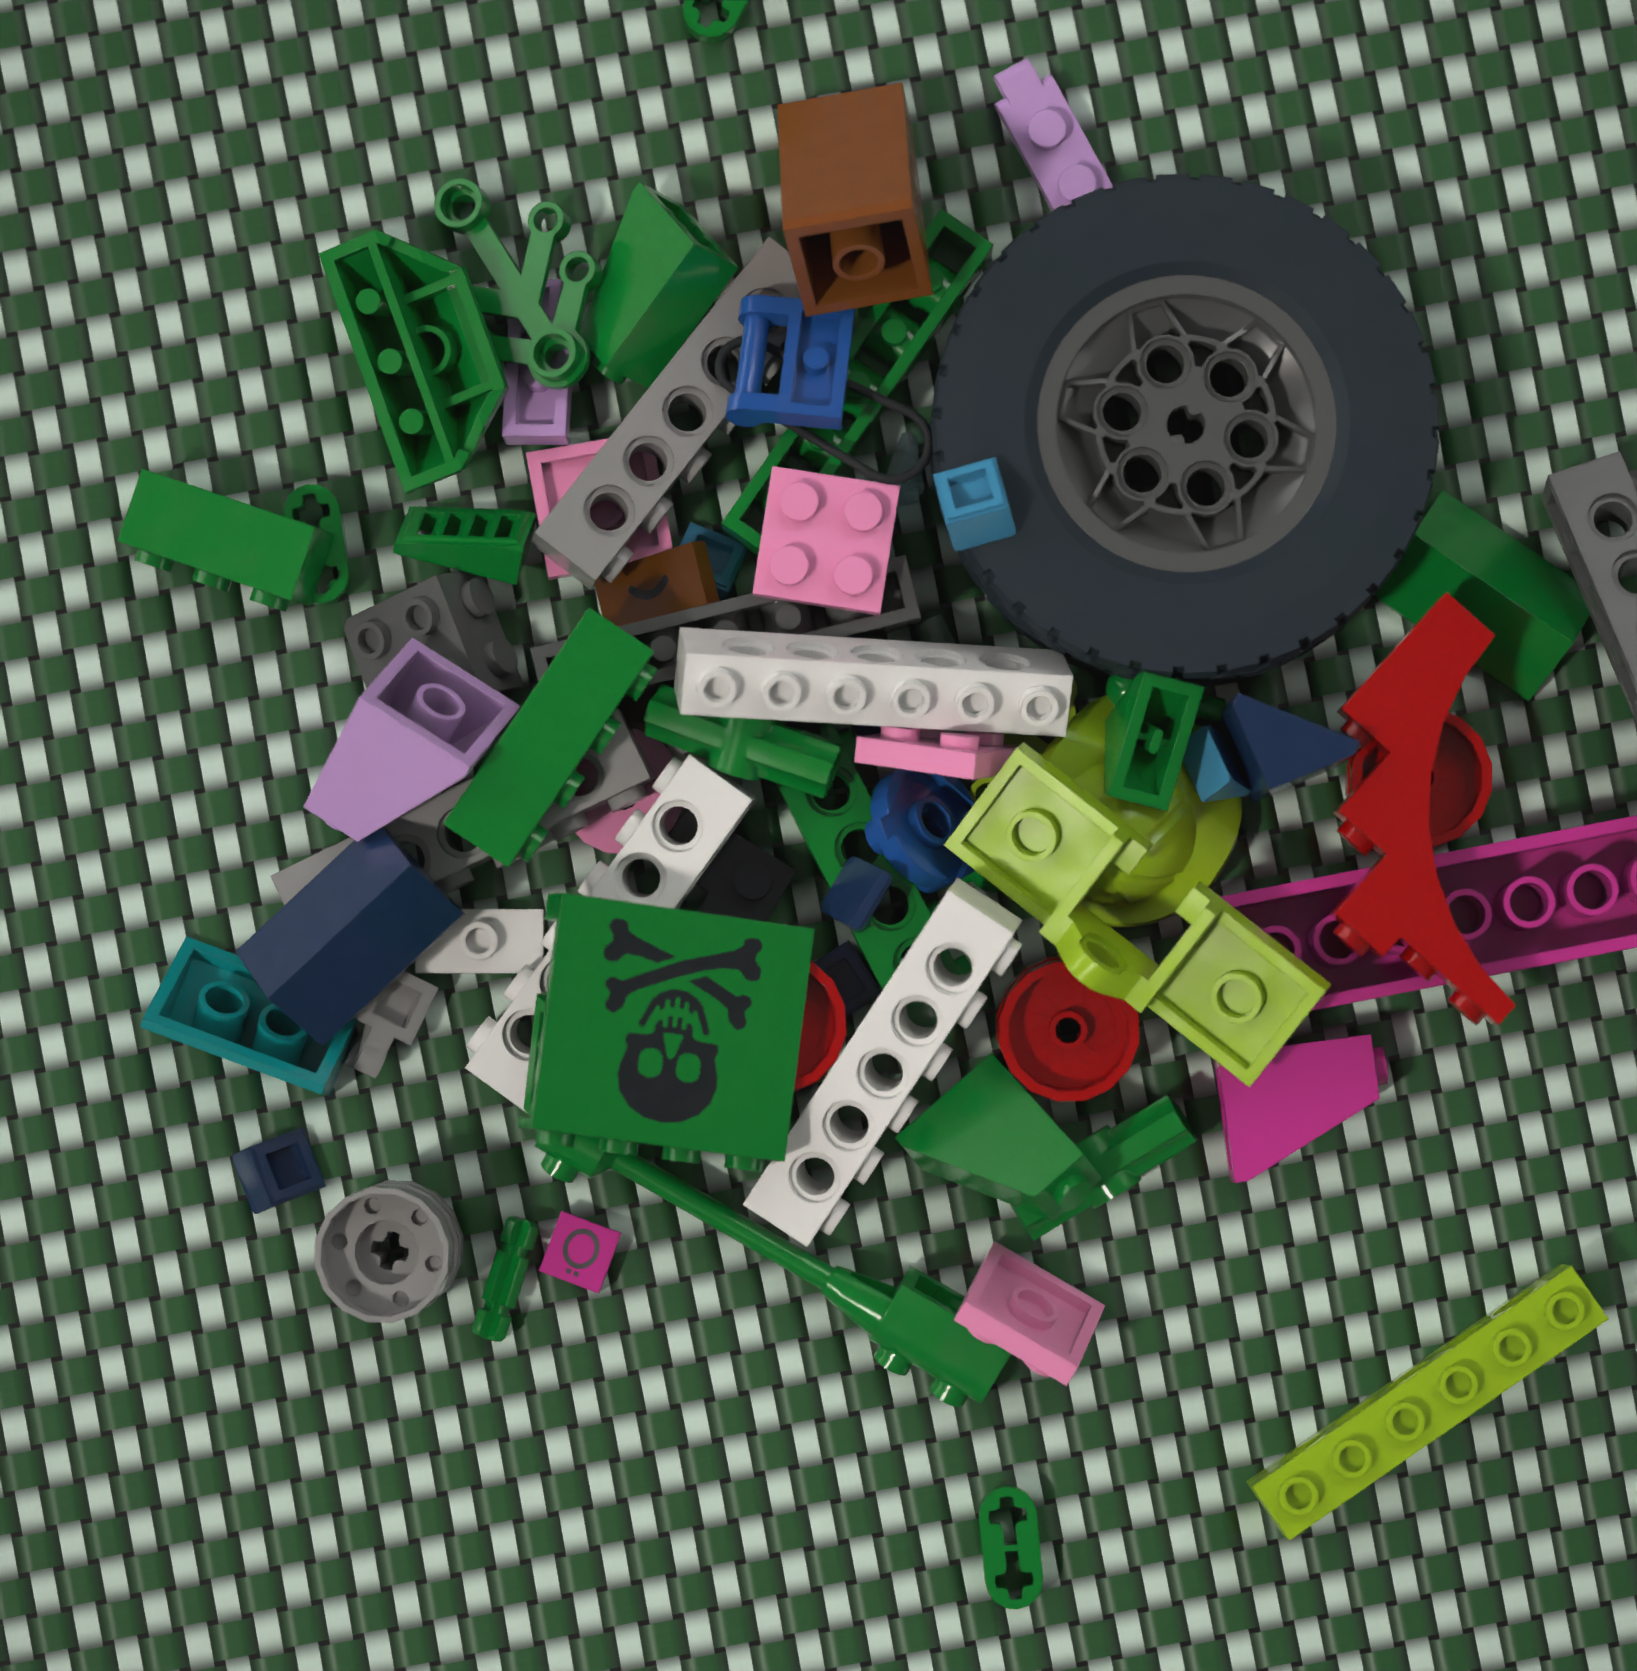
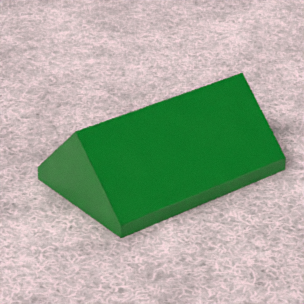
(1500, 582)

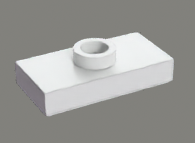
(487, 943)

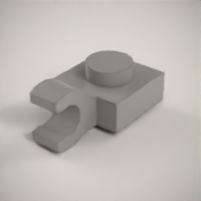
(391, 1015)

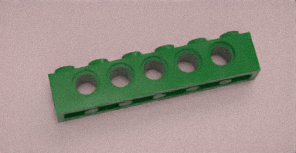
(881, 359)
(824, 835)

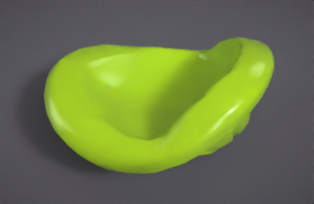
(1188, 839)

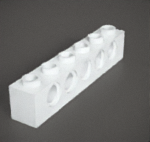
(872, 682)
(718, 807)
(961, 921)

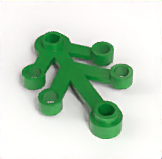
(523, 292)

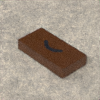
(659, 585)

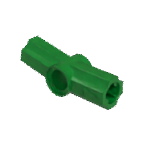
(746, 746)
(1122, 1156)

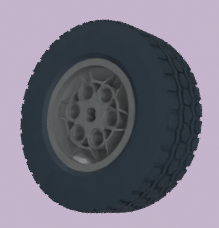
(1327, 381)

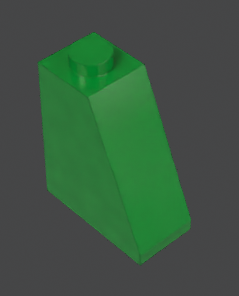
(652, 288)
(1000, 1144)

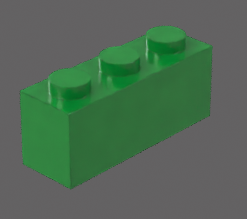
(224, 541)

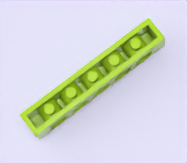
(1427, 1400)

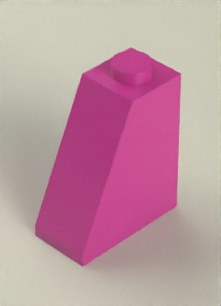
(1296, 1100)

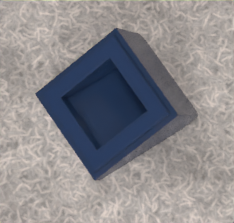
(856, 893)
(278, 1170)

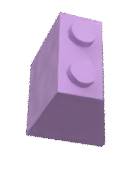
(407, 741)

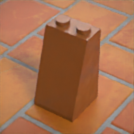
(852, 200)

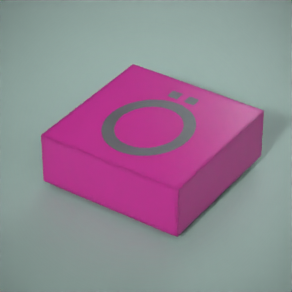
(580, 1252)

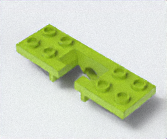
(1219, 985)

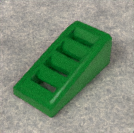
(469, 539)

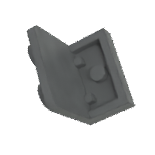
(448, 615)

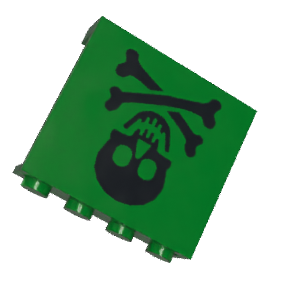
(670, 1031)

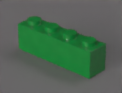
(550, 738)

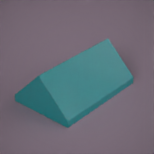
(221, 1009)

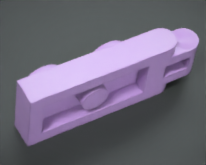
(1047, 135)
(531, 410)

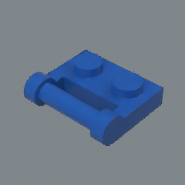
(812, 367)

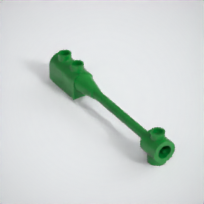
(906, 1321)

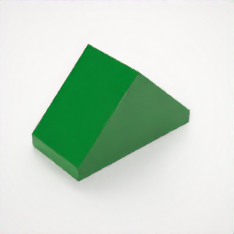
(1149, 738)

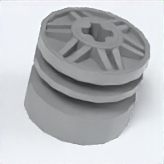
(359, 1271)

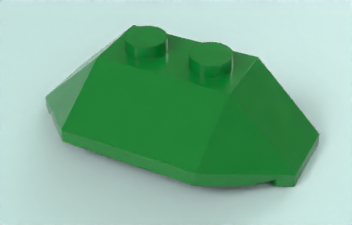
(418, 352)

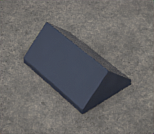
(1278, 747)
(348, 934)

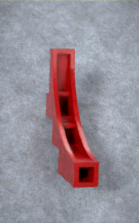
(1400, 896)

